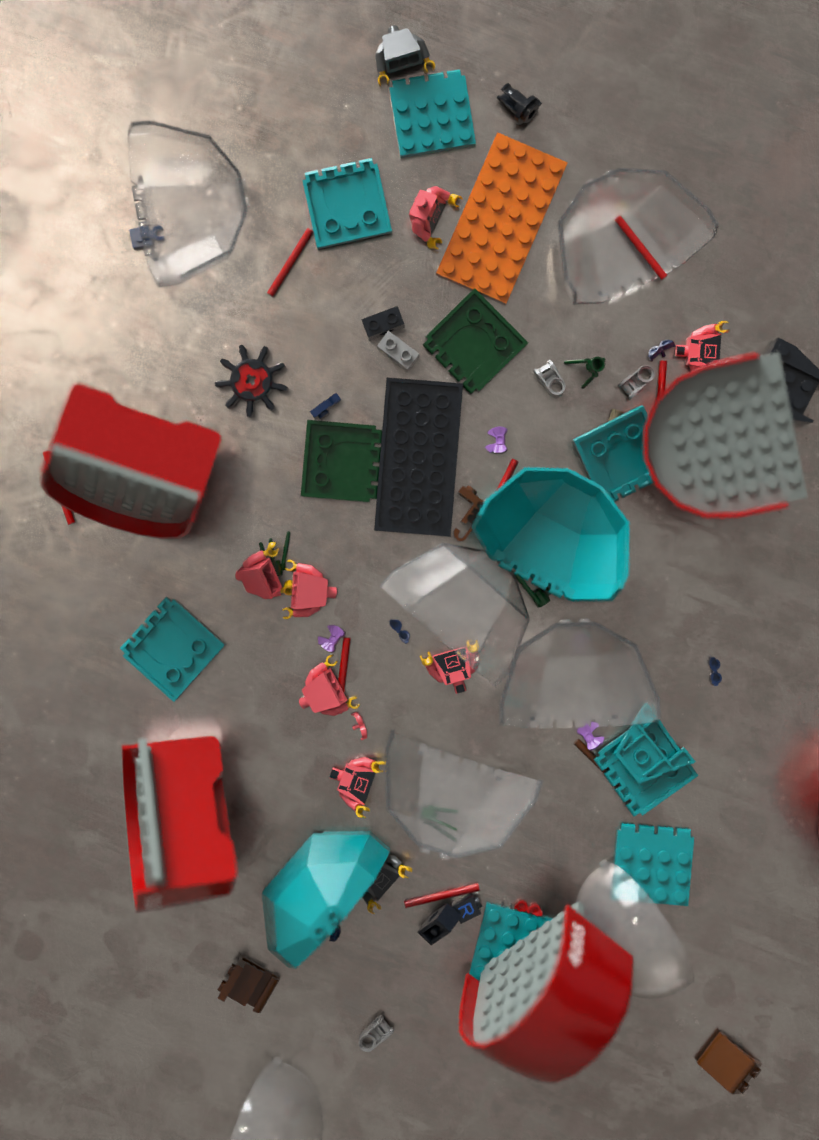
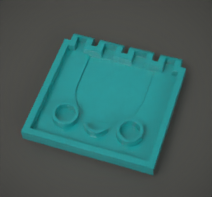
(432, 113)
(346, 203)
(616, 454)
(171, 648)
(654, 791)
(657, 861)
(500, 931)

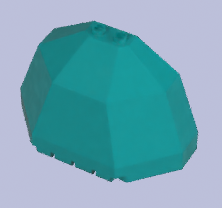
(558, 533)
(318, 891)

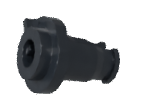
(523, 107)

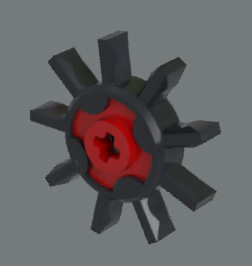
(240, 380)

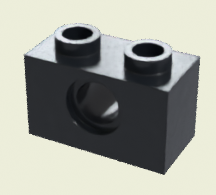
(382, 322)
(439, 924)

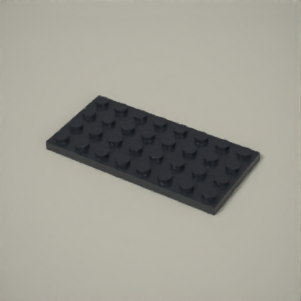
(418, 457)

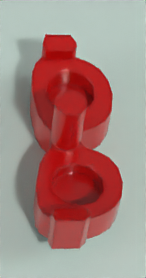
(534, 909)

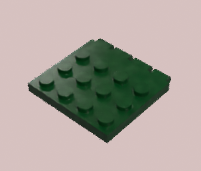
(474, 342)
(340, 461)

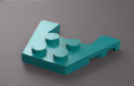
(644, 758)

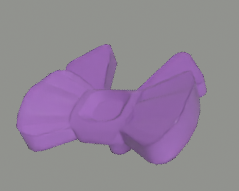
(498, 447)
(329, 644)
(592, 742)

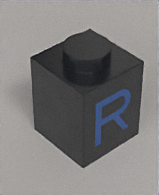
(467, 907)

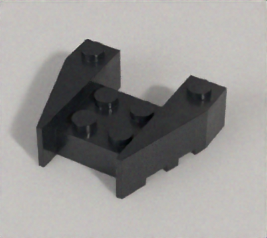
(800, 378)

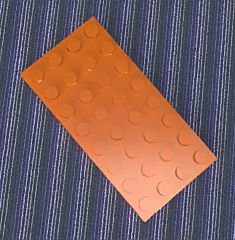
(501, 218)

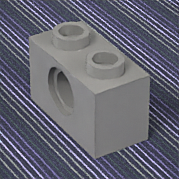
(398, 351)

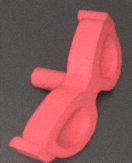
(361, 725)

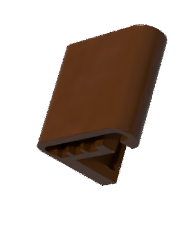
(469, 495)
(248, 984)
(729, 1064)

